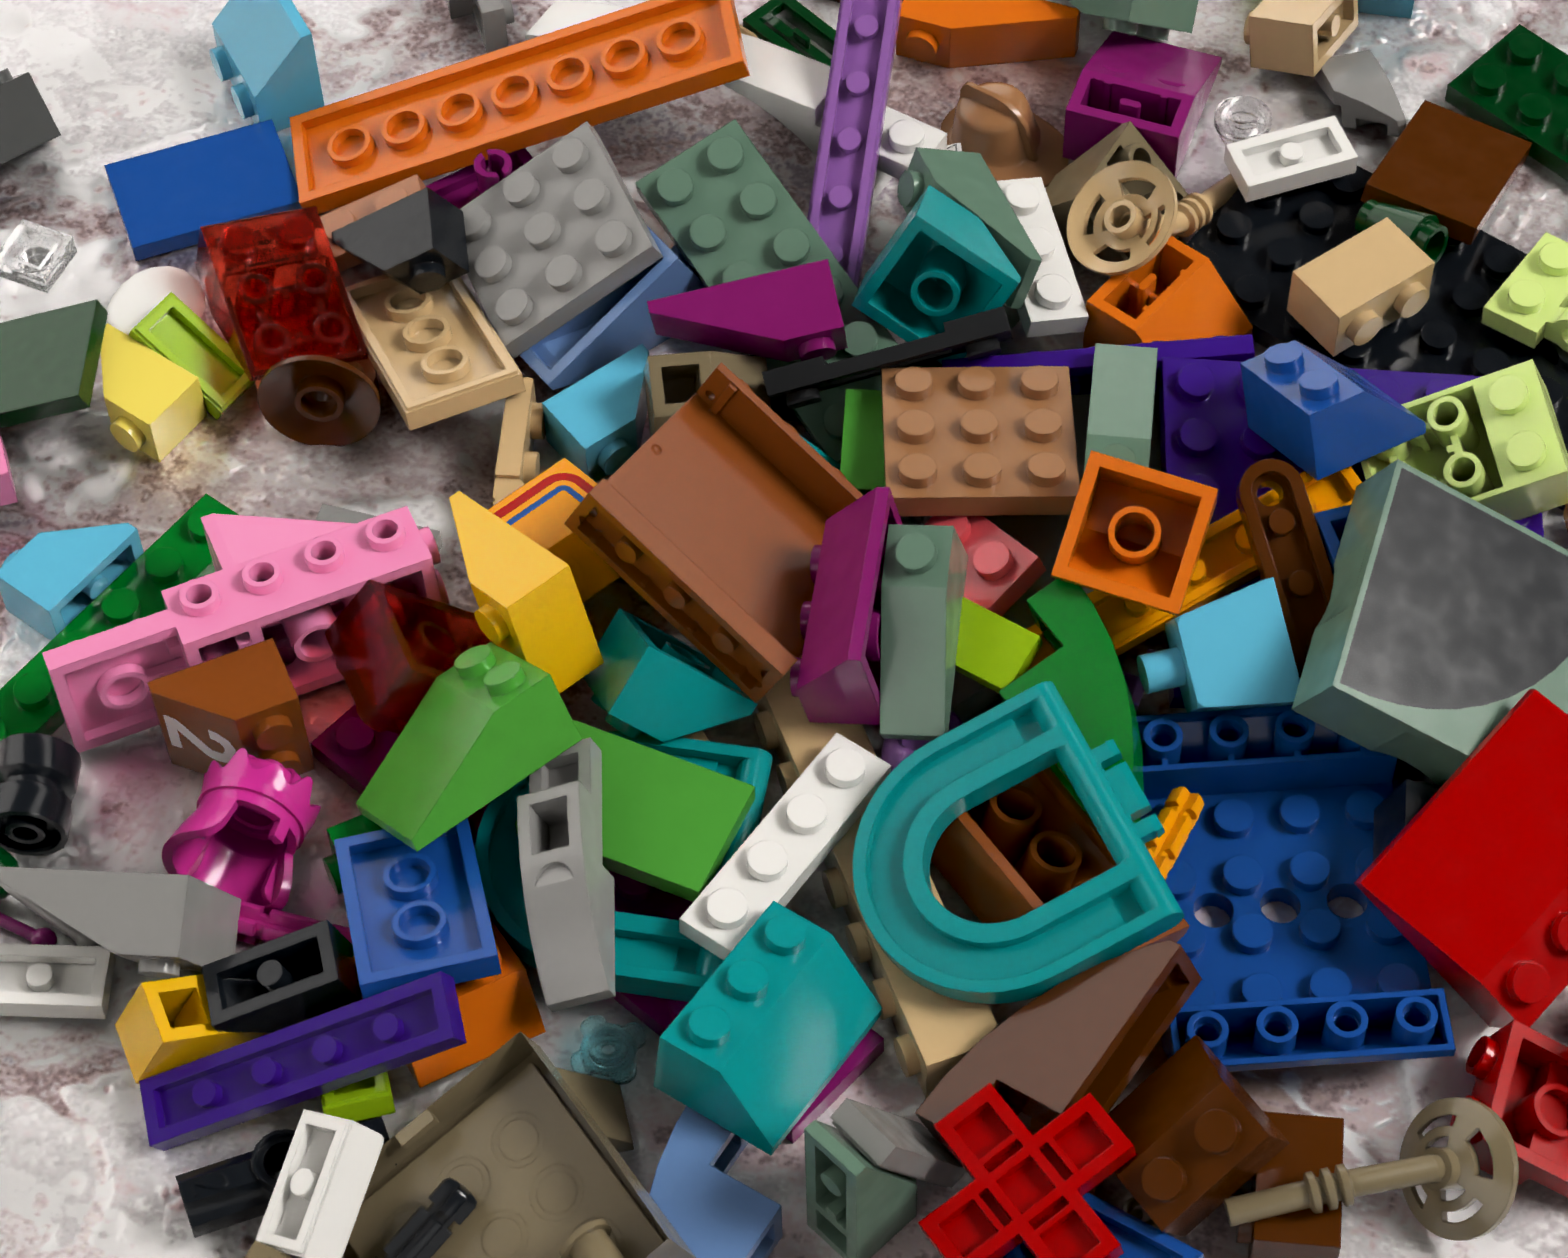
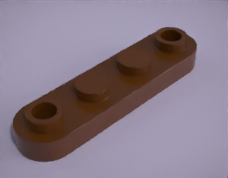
(1287, 548)

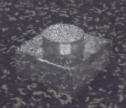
(36, 255)

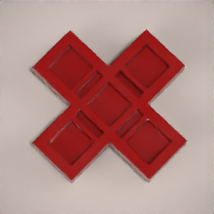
(1027, 1183)

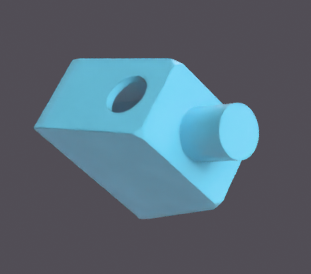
(1227, 654)

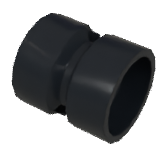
(36, 792)

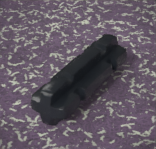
(429, 1227)

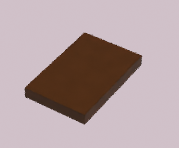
(1448, 169)

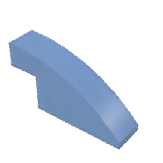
(612, 323)
(704, 1203)

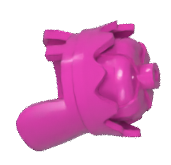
(245, 830)

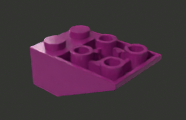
(1143, 83)

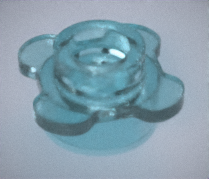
(617, 1066)

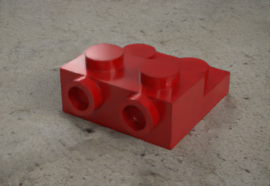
(1527, 1085)

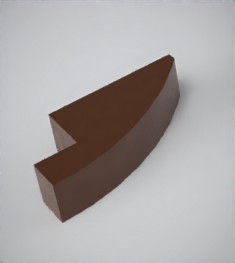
(1074, 1038)

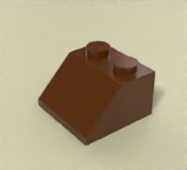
(1192, 1138)

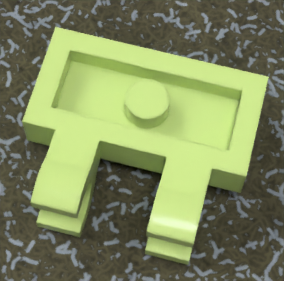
(1534, 297)

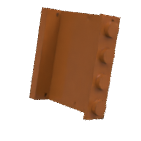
(720, 528)

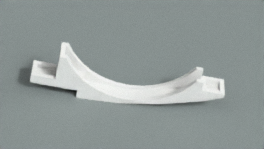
(785, 87)

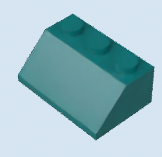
(767, 1029)

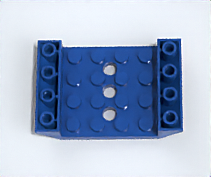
(1295, 827)

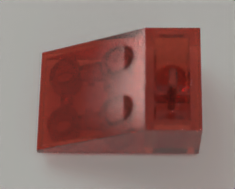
(277, 290)

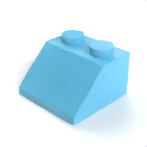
(268, 60)

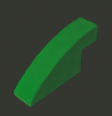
(1084, 674)

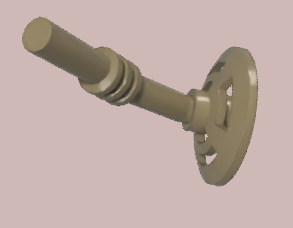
(1419, 1164)

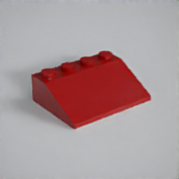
(1486, 869)

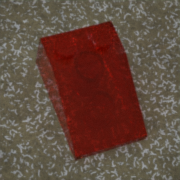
(394, 648)

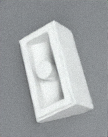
(320, 1187)

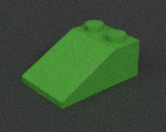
(467, 744)

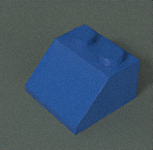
(1321, 410)

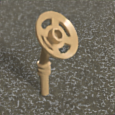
(1135, 220)

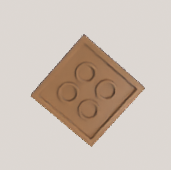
(979, 440)

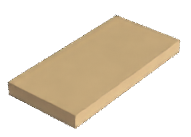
(432, 349)

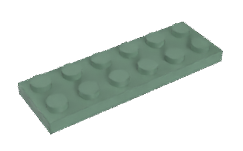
(741, 222)

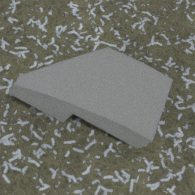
(1362, 91)

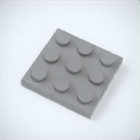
(554, 239)

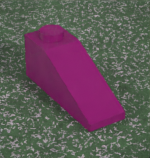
(767, 315)

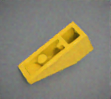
(171, 1026)

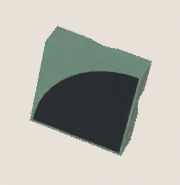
(1434, 623)

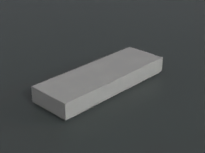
(897, 1144)

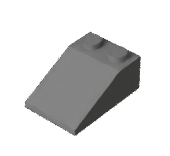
(150, 918)

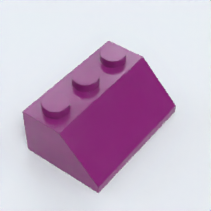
(843, 621)

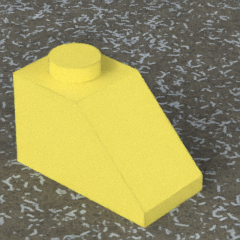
(147, 396)

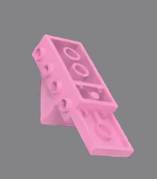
(268, 582)

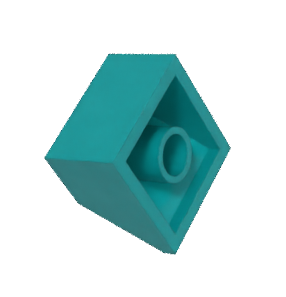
(935, 271)
(660, 683)

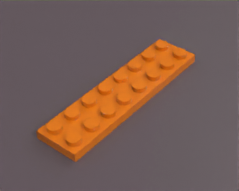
(515, 97)

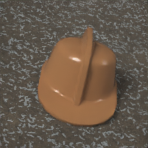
(1006, 132)

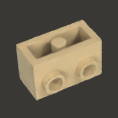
(1360, 287)

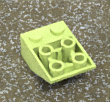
(1490, 442)

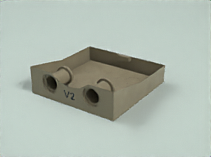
(530, 1159)

